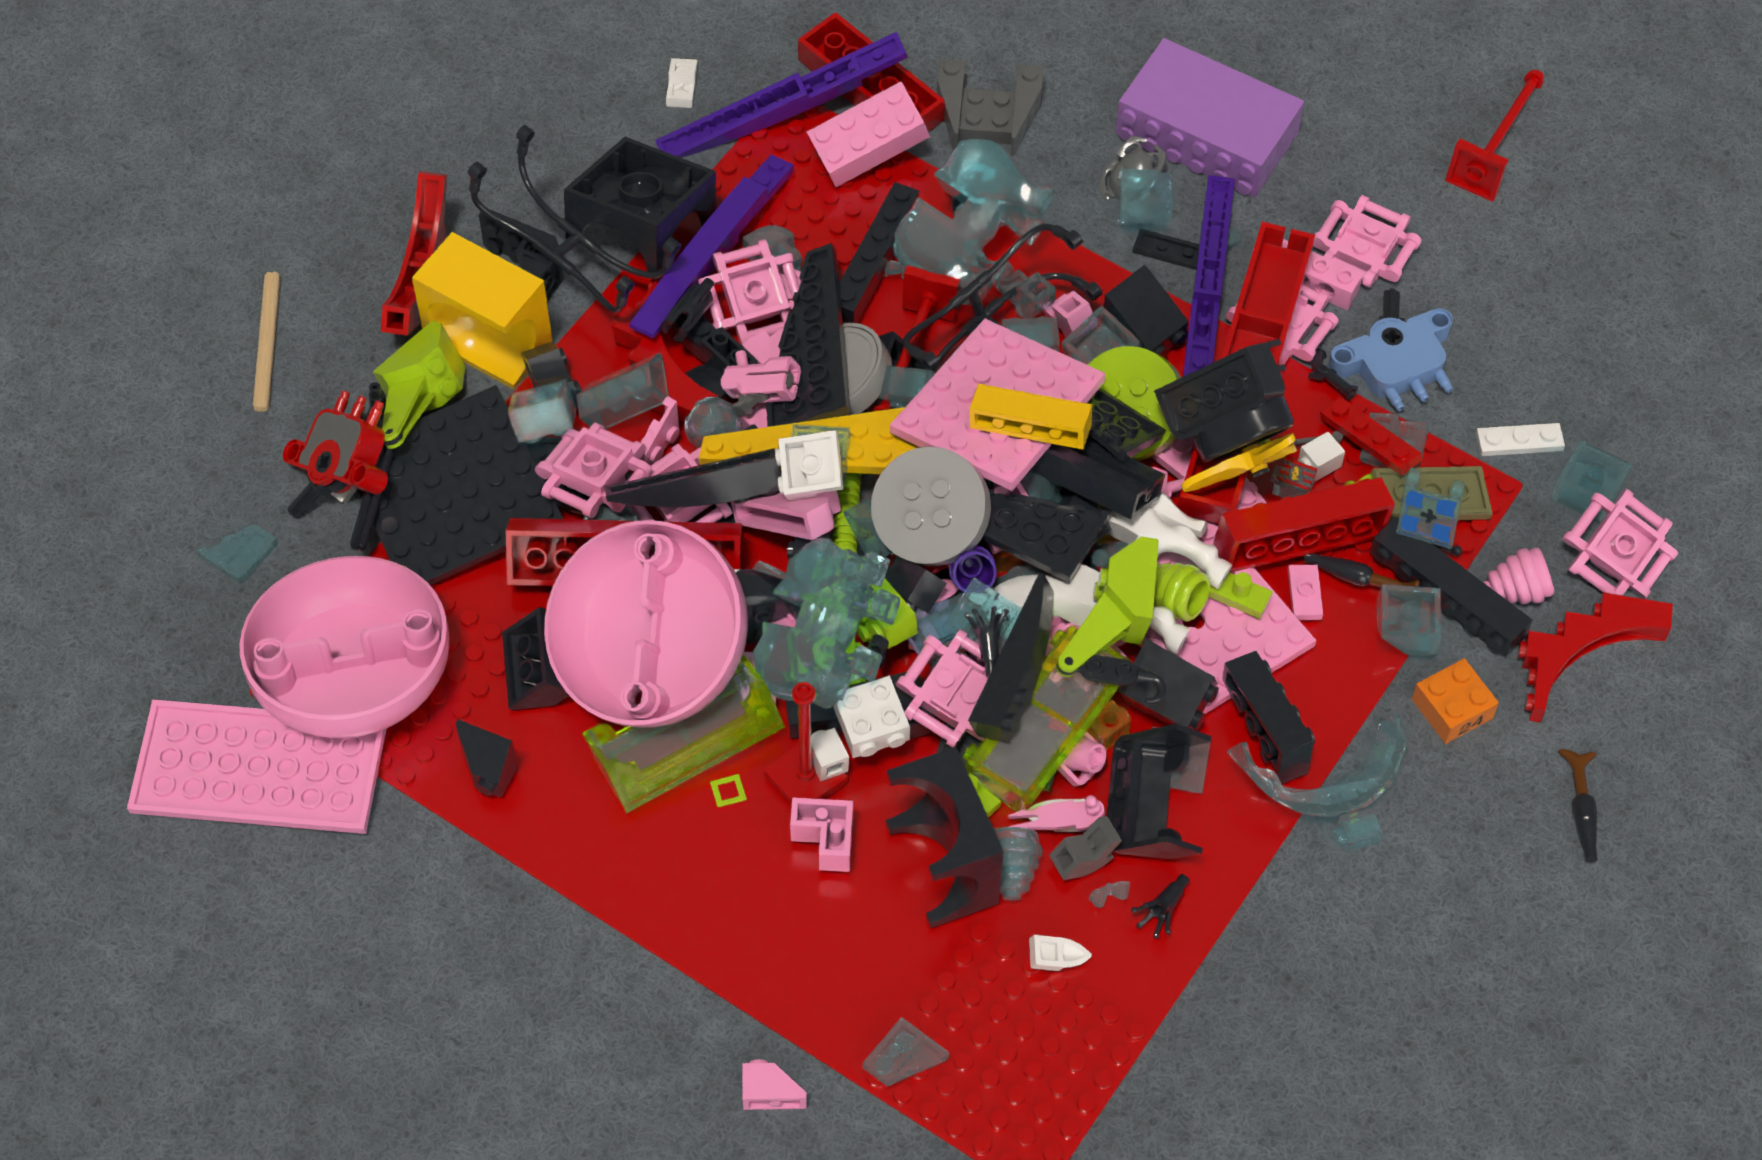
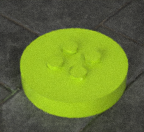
(1132, 378)

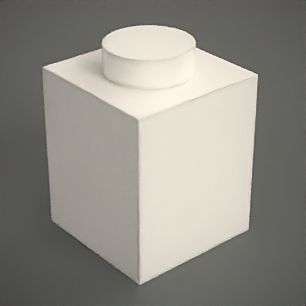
(1322, 454)
(828, 754)

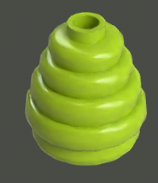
(1181, 589)

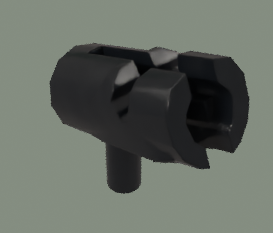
(693, 304)

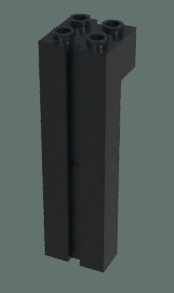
(1101, 477)

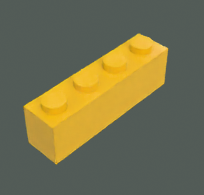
(1030, 416)

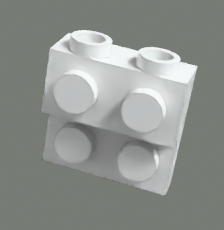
(809, 465)

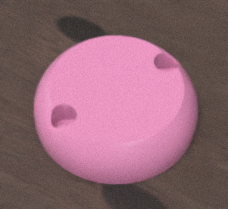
(646, 624)
(345, 646)

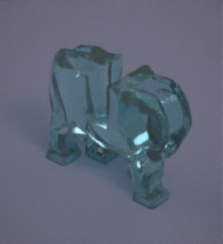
(990, 197)
(833, 597)

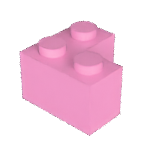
(825, 823)

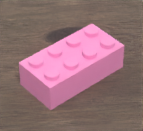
(868, 134)

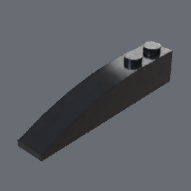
(704, 484)
(1016, 669)

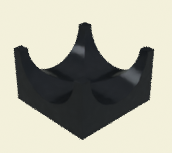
(641, 195)
(958, 822)

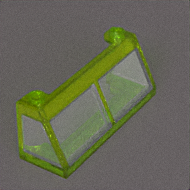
(1047, 731)

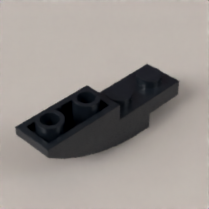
(712, 345)

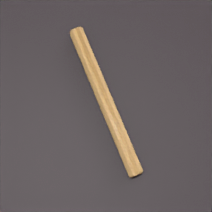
(266, 342)

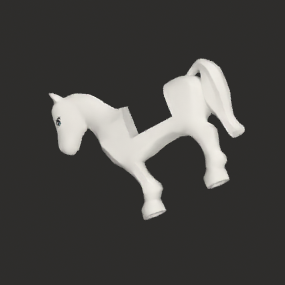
(1161, 521)

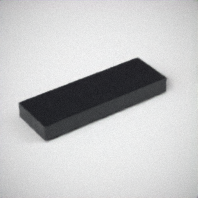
(1166, 249)

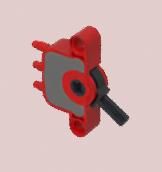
(339, 453)

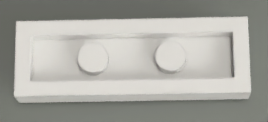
(1520, 439)

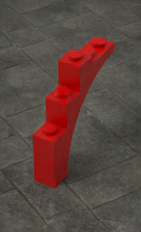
(427, 233)
(679, 385)
(1612, 621)

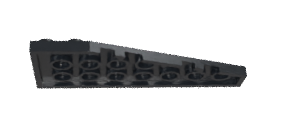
(816, 342)

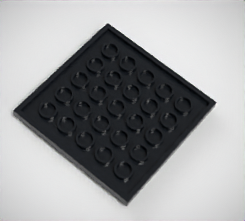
(458, 488)

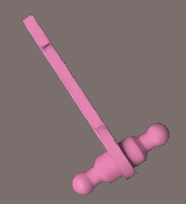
(1062, 815)

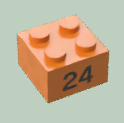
(1455, 700)

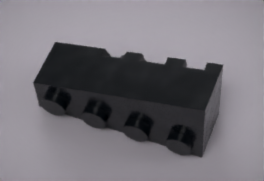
(1269, 715)

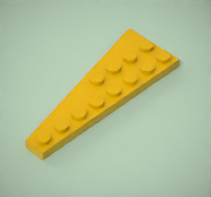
(868, 452)

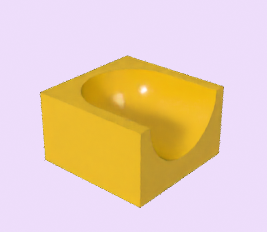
(485, 307)

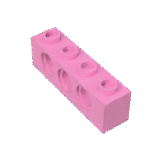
(1332, 278)

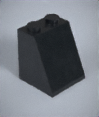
(1147, 312)
(1186, 688)

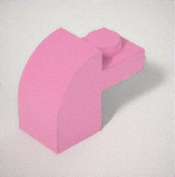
(1070, 312)

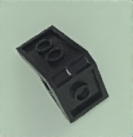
(502, 240)

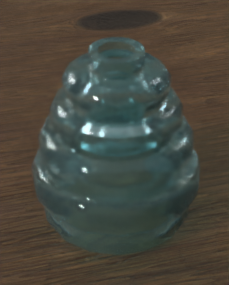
(1019, 860)

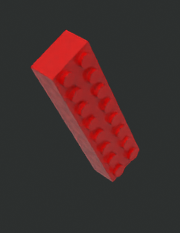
(543, 546)

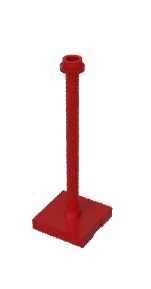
(1481, 169)
(927, 295)
(793, 772)

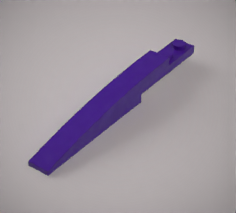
(784, 99)
(716, 235)
(1209, 274)

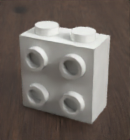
(872, 718)

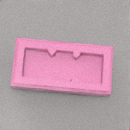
(1305, 592)

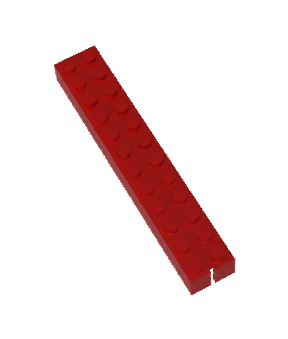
(1260, 316)

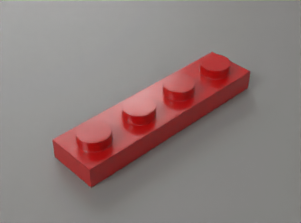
(1371, 436)

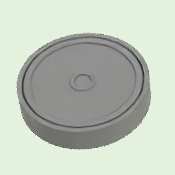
(865, 365)
(930, 506)

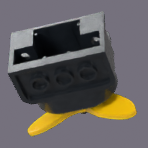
(1231, 411)

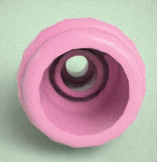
(1522, 577)

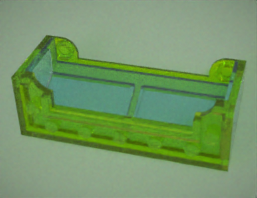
(656, 759)

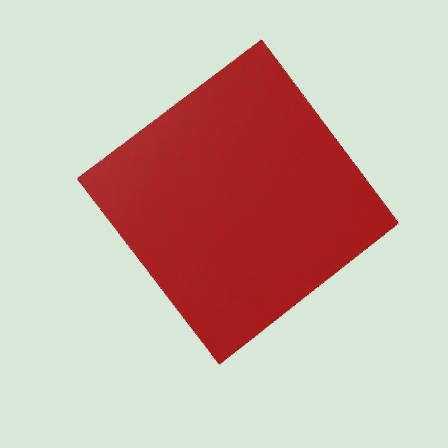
(851, 952)

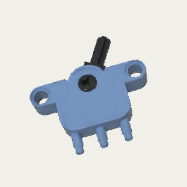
(1398, 353)

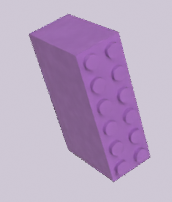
(1209, 116)

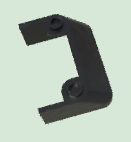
(1141, 790)

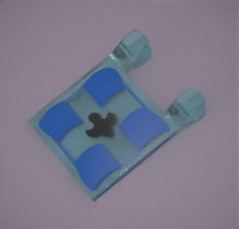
(1428, 514)

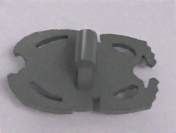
(1133, 160)

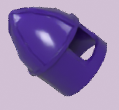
(971, 564)

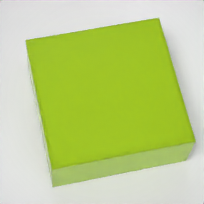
(736, 778)

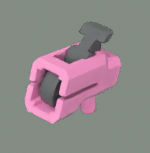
(760, 382)

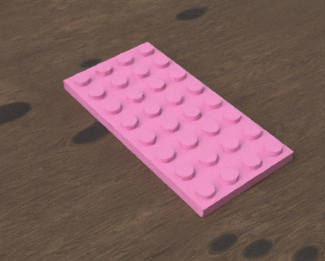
(252, 770)

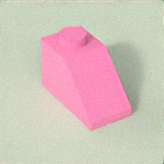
(770, 1087)

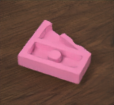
(661, 433)

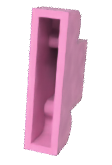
(798, 518)

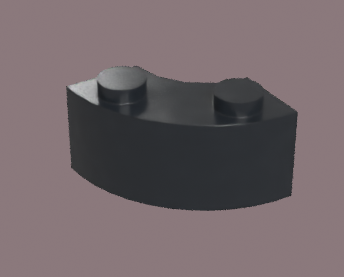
(547, 365)

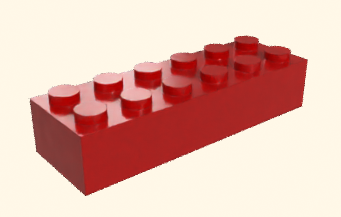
(838, 38)
(1303, 524)

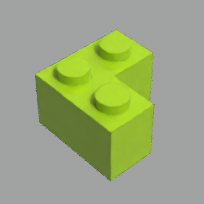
(903, 627)

